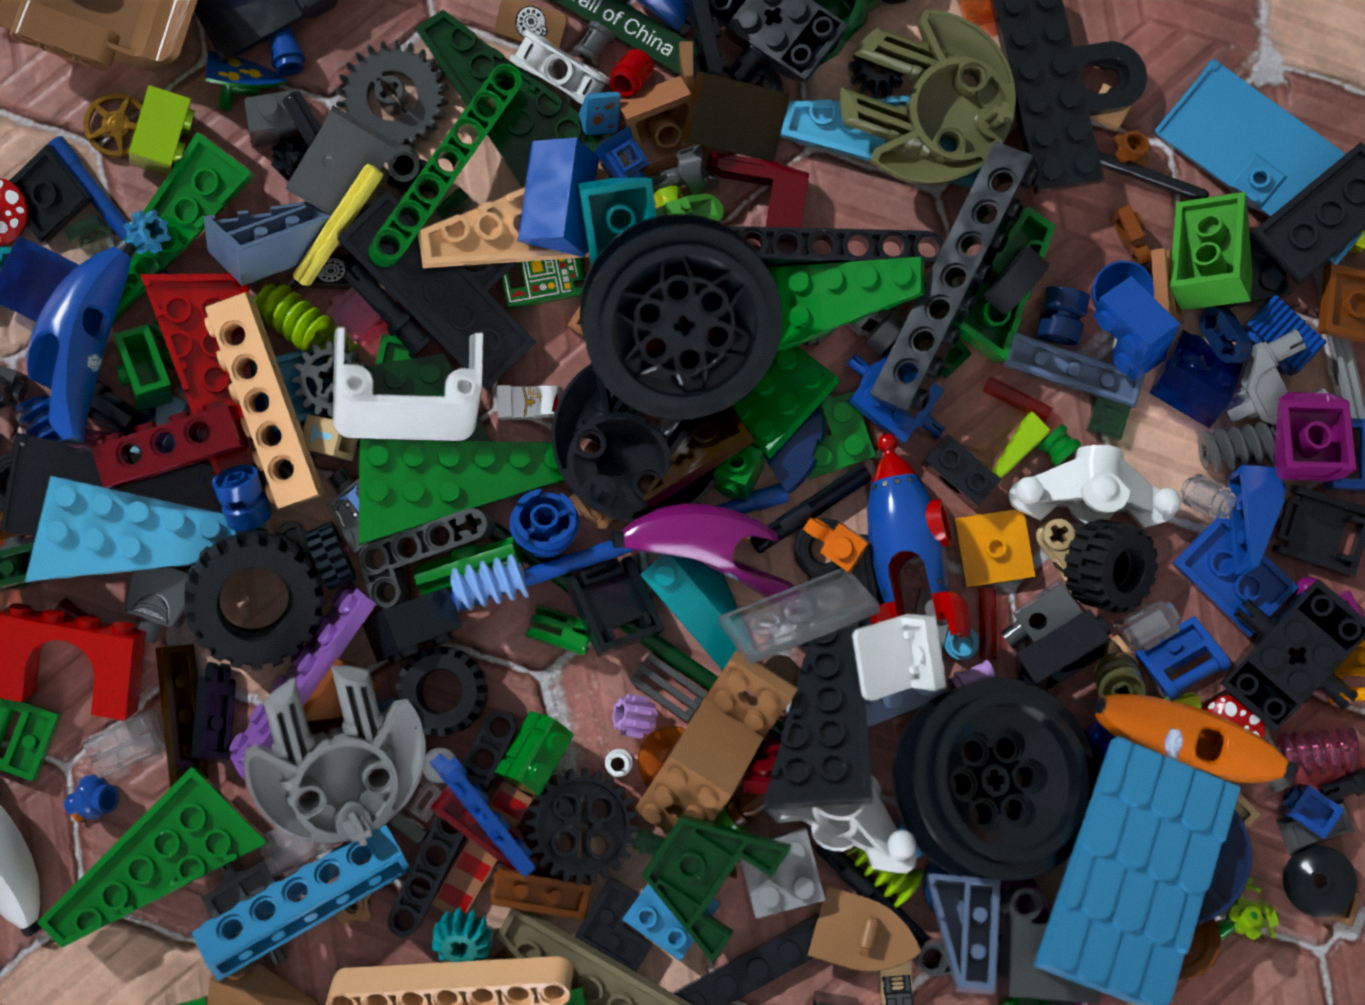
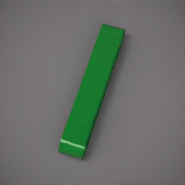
(457, 153)

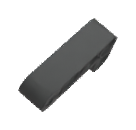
(427, 548)

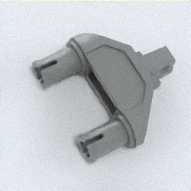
(1261, 380)

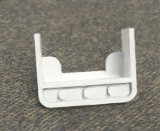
(366, 415)

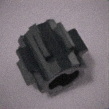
(288, 155)

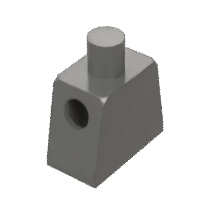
(269, 119)

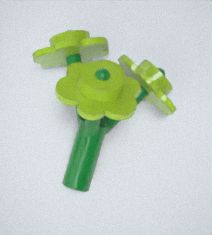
(1249, 916)

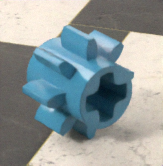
(146, 232)

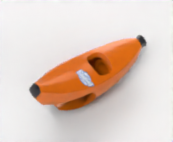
(1194, 738)

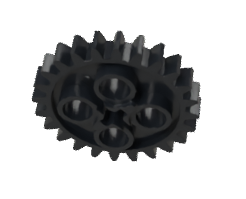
(613, 828)

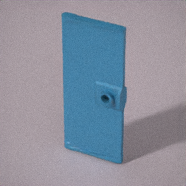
(1247, 141)

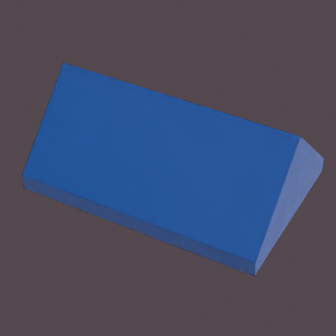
(551, 195)

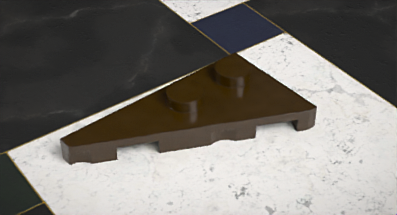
(703, 450)

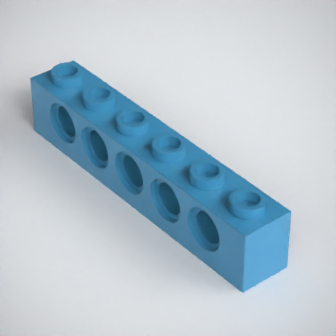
(293, 918)

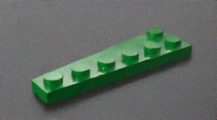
(195, 187)

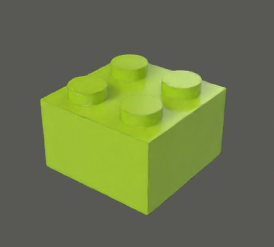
(160, 130)

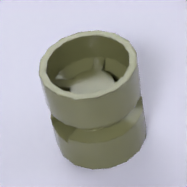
(1118, 675)

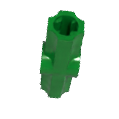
(437, 574)

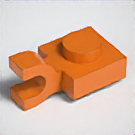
(841, 545)

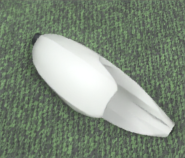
(17, 879)

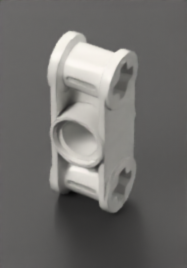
(539, 56)

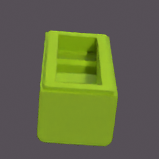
(1027, 437)

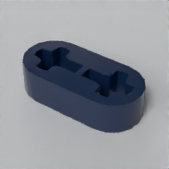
(1222, 338)

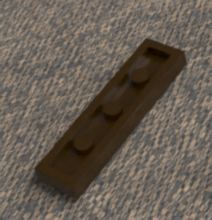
(178, 700)

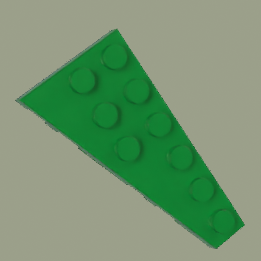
(840, 293)
(429, 479)
(171, 845)

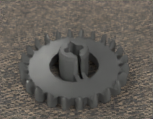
(372, 71)

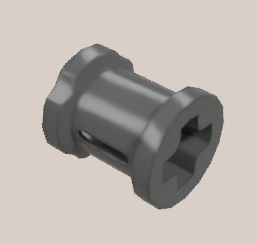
(594, 43)

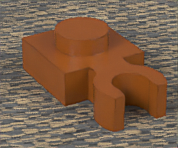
(1130, 231)

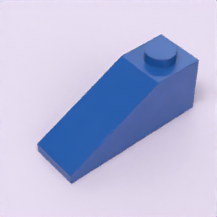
(1255, 513)

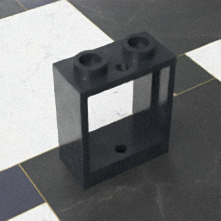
(1064, 651)

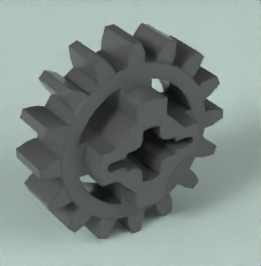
(308, 371)

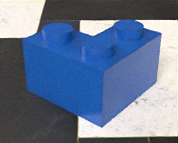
(1140, 326)

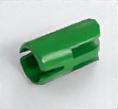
(558, 630)

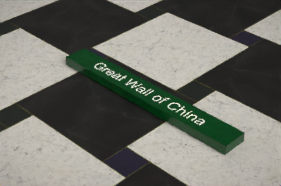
(634, 30)

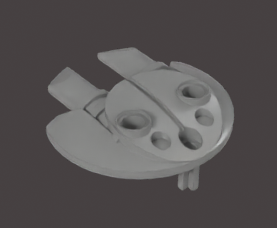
(337, 763)

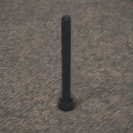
(1152, 177)

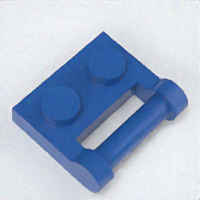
(1178, 651)

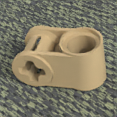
(1057, 549)

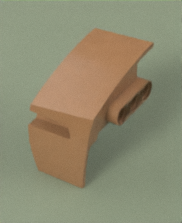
(102, 31)

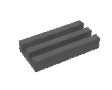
(693, 704)

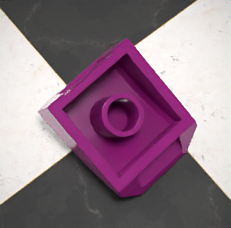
(1314, 437)

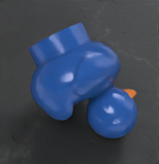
(91, 798)

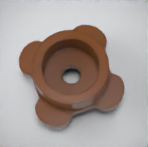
(1132, 147)

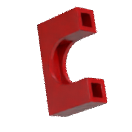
(112, 648)

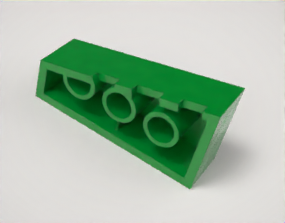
(987, 327)

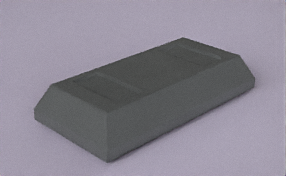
(1299, 837)

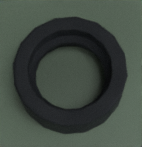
(1016, 280)

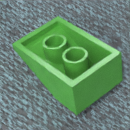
(1211, 252)

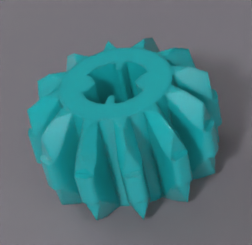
(462, 937)

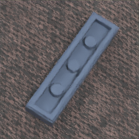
(1072, 370)

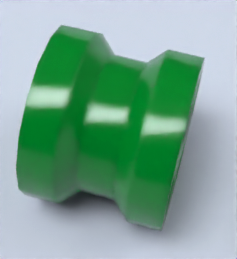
(1058, 444)

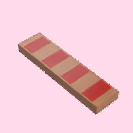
(475, 863)

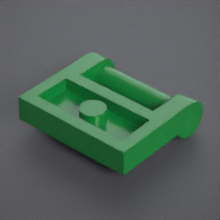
(30, 738)

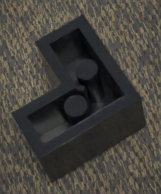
(404, 627)

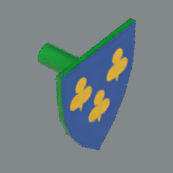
(239, 77)

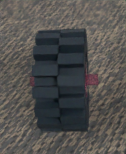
(330, 555)

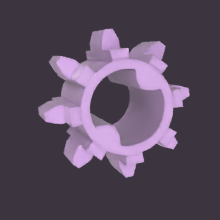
(634, 716)

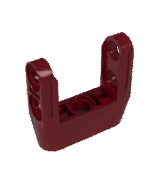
(787, 191)

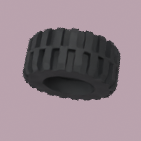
(262, 644)

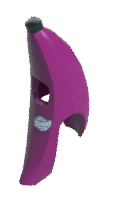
(703, 534)

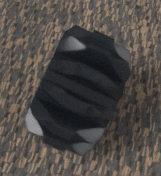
(865, 74)

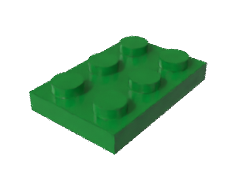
(784, 398)

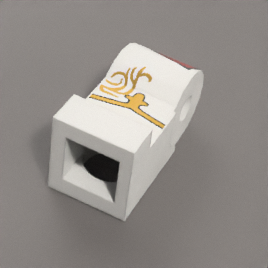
(527, 402)

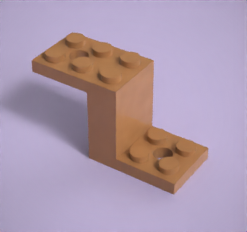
(716, 744)

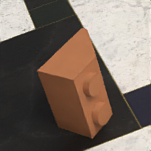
(658, 121)

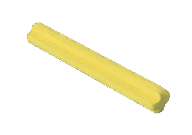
(337, 224)

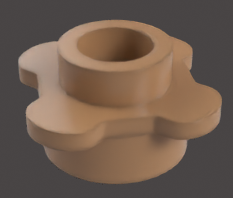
(361, 912)

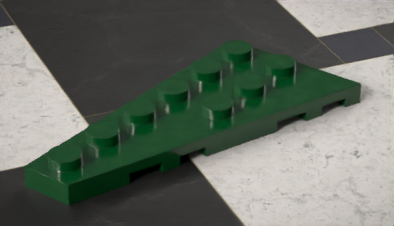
(529, 116)

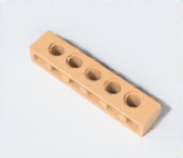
(220, 323)

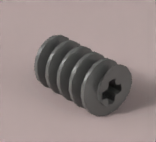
(1237, 445)

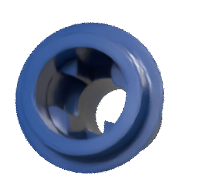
(286, 53)

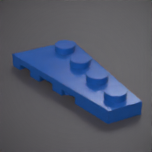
(476, 803)

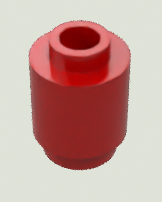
(631, 73)

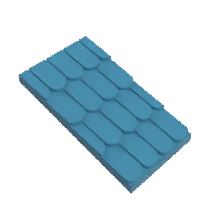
(1138, 875)

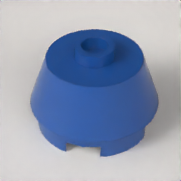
(544, 523)

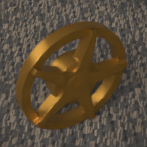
(114, 123)

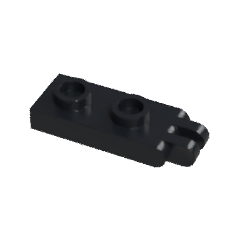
(214, 713)

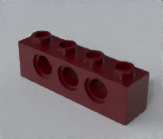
(114, 453)

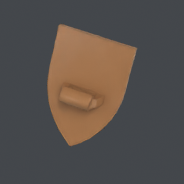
(861, 934)

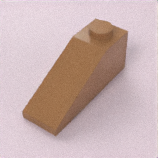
(255, 987)

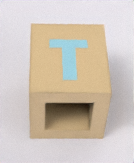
(325, 440)

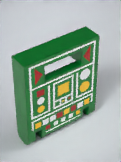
(545, 282)

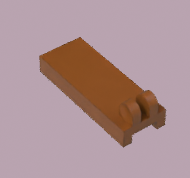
(540, 894)

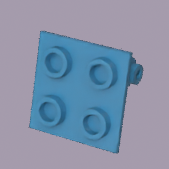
(658, 924)

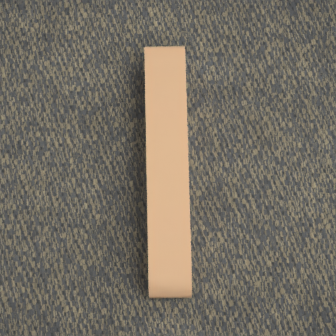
(456, 983)

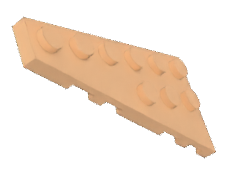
(485, 236)

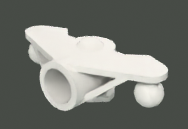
(1095, 488)
(859, 826)

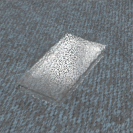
(798, 615)

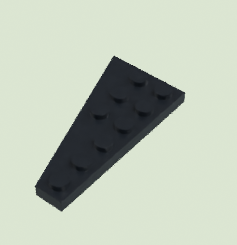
(825, 733)

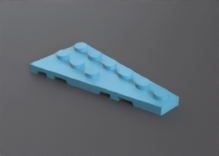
(114, 531)

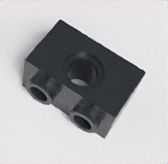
(960, 471)

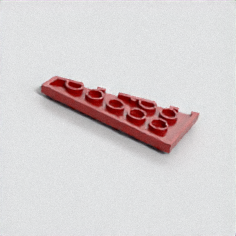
(181, 311)

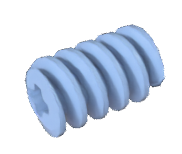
(488, 582)

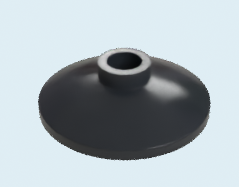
(1319, 901)

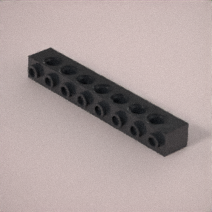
(1000, 166)

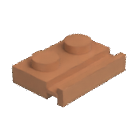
(1161, 279)

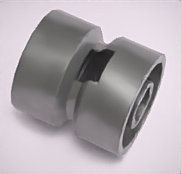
(880, 335)

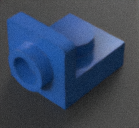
(1311, 809)

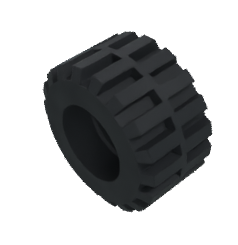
(1111, 566)
(472, 682)

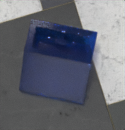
(1195, 379)

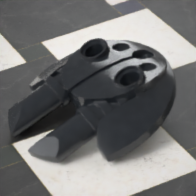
(626, 453)

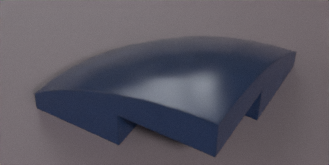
(795, 458)

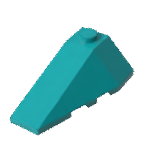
(696, 599)

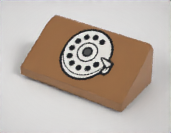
(518, 15)

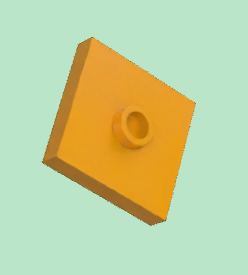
(994, 548)

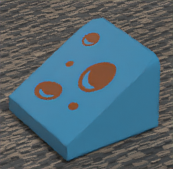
(600, 113)

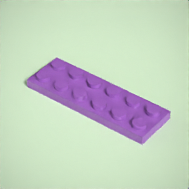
(310, 666)

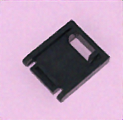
(1316, 528)
(611, 601)

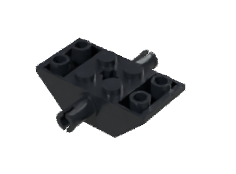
(780, 33)
(1278, 687)

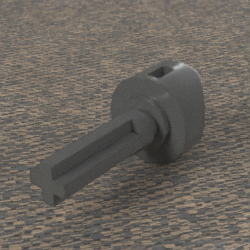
(689, 172)

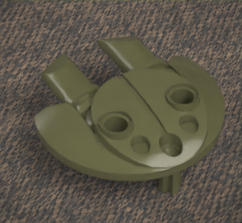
(938, 102)

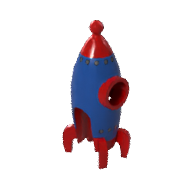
(906, 526)

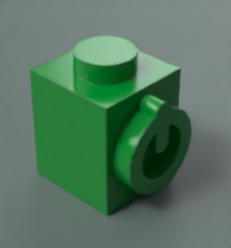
(739, 473)

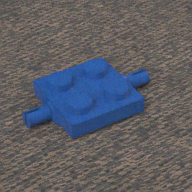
(886, 418)

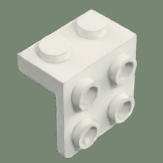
(899, 656)

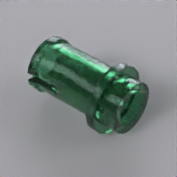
(647, 841)

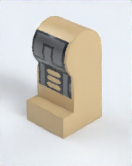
(896, 985)

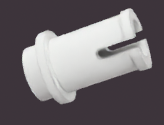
(621, 753)

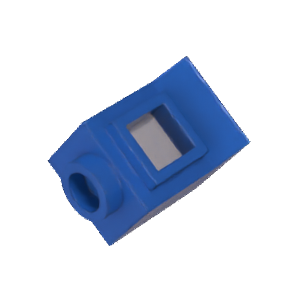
(622, 156)

